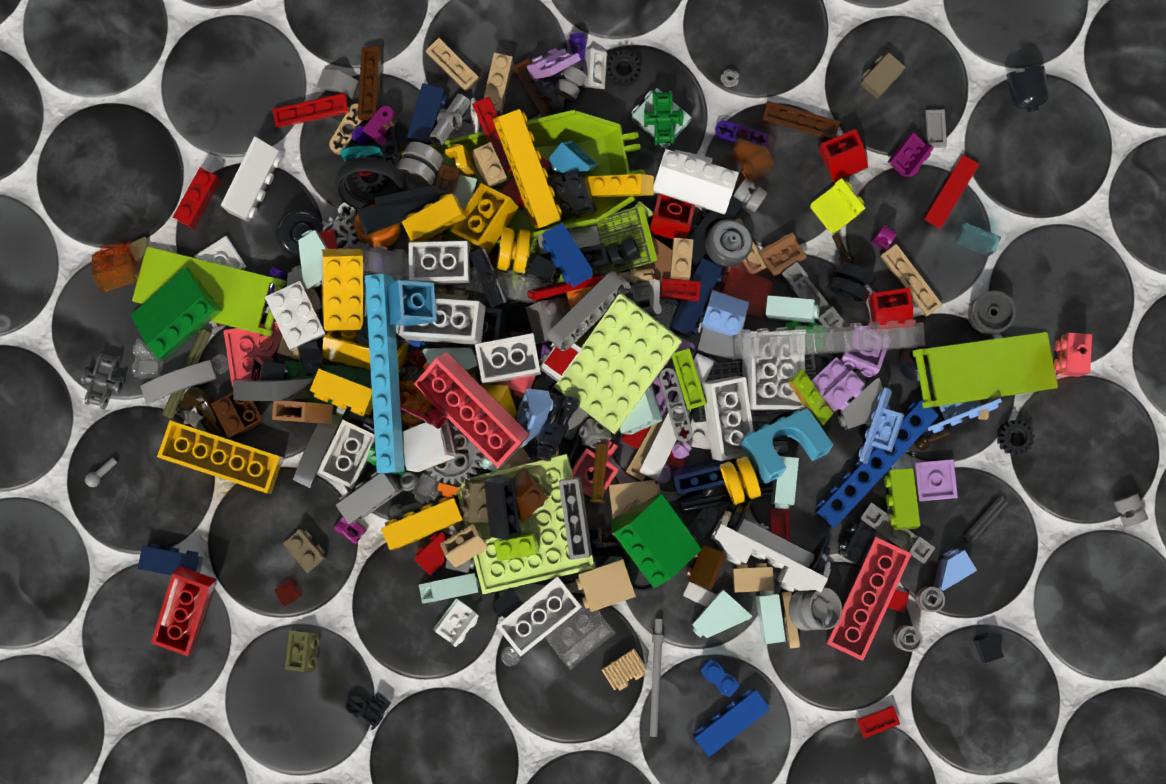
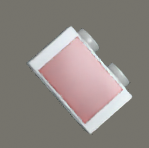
(558, 361)

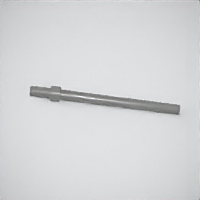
(658, 639)

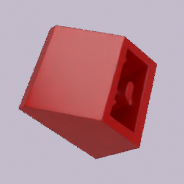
(843, 155)
(891, 306)

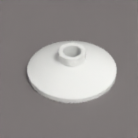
(475, 123)

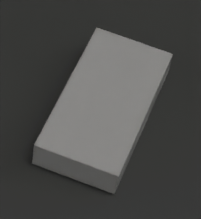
(935, 128)

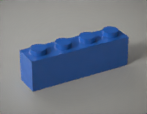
(731, 722)

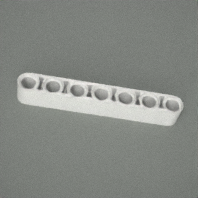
(665, 438)

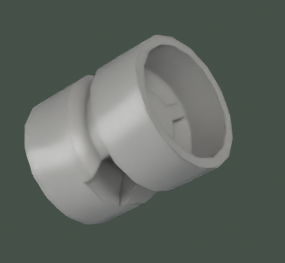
(571, 80)
(750, 195)
(1127, 504)
(929, 599)
(907, 638)

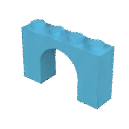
(799, 426)

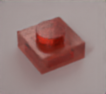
(287, 593)

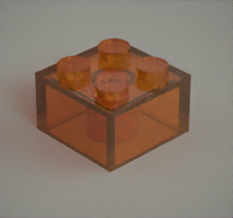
(413, 399)

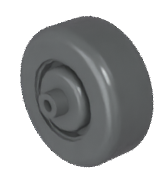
(728, 243)

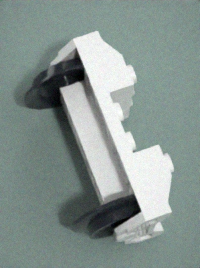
(798, 567)

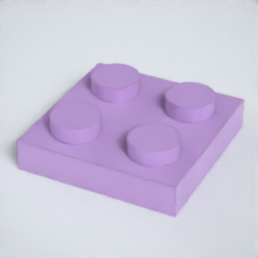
(935, 480)

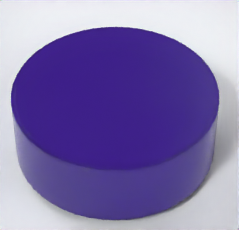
(360, 136)

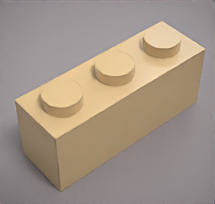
(499, 80)

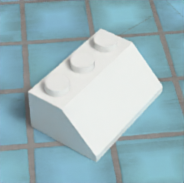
(507, 359)

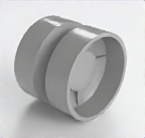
(420, 165)
(815, 609)

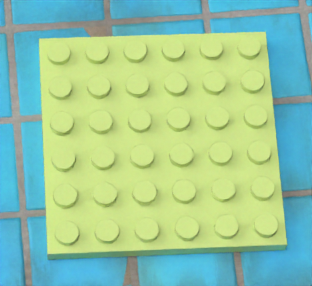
(548, 524)

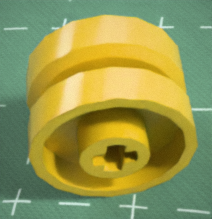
(515, 250)
(743, 478)

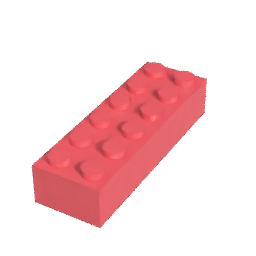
(473, 409)
(869, 598)

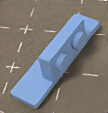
(954, 412)
(883, 428)

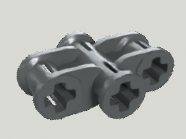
(104, 374)

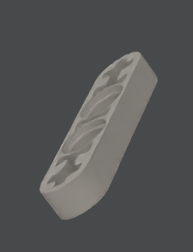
(673, 405)

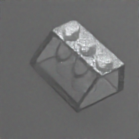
(579, 636)

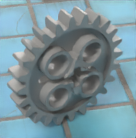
(453, 471)

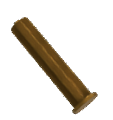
(599, 473)

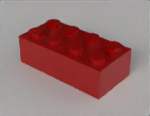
(183, 610)

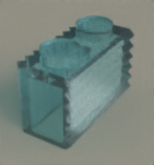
(977, 239)

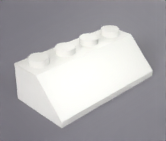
(251, 180)
(695, 181)
(538, 616)

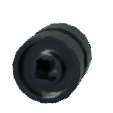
(630, 249)

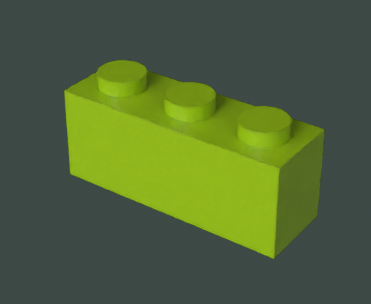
(902, 499)

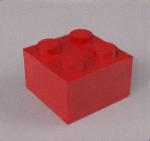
(671, 217)

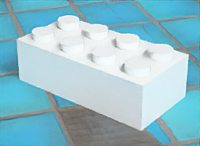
(456, 323)
(727, 416)

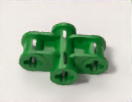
(663, 117)

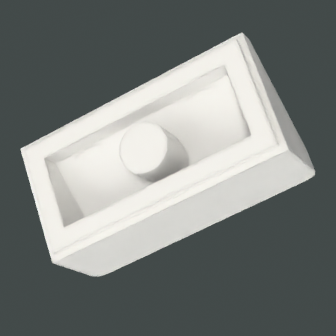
(595, 68)

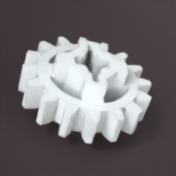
(337, 226)

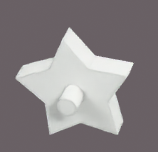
(192, 417)

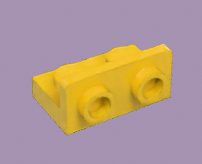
(463, 159)

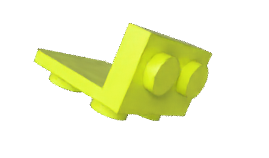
(837, 206)

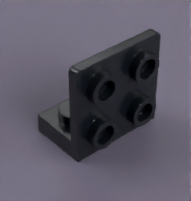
(856, 542)

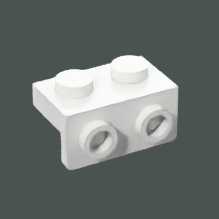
(456, 622)

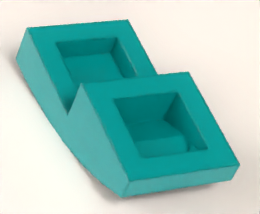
(364, 151)

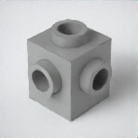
(594, 433)

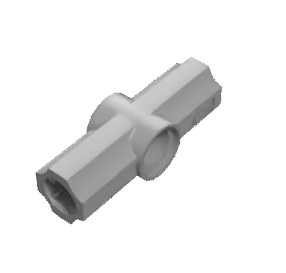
(449, 120)

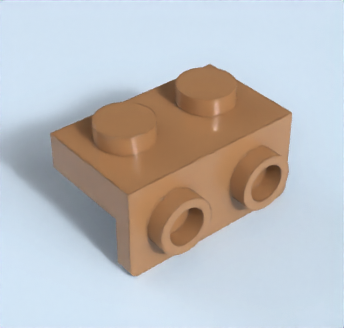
(782, 254)

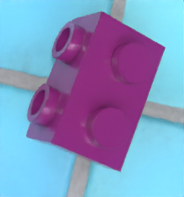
(910, 155)

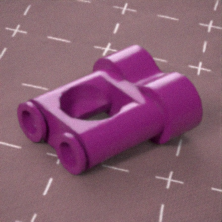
(342, 527)

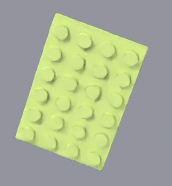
(618, 363)

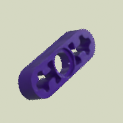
(729, 126)

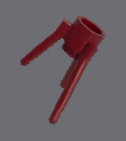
(433, 417)

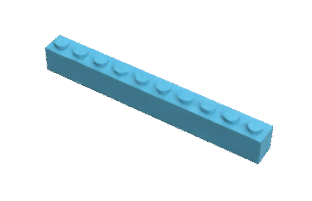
(384, 376)

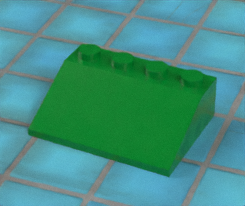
(175, 314)
(656, 539)

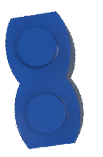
(723, 681)

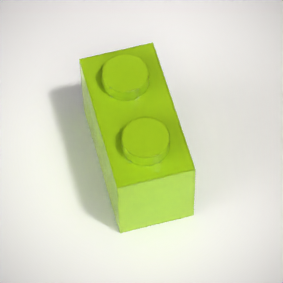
(517, 547)

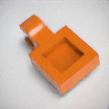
(448, 490)

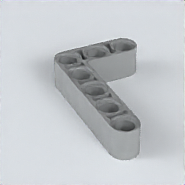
(589, 310)

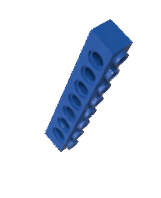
(833, 517)

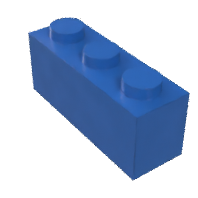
(566, 255)

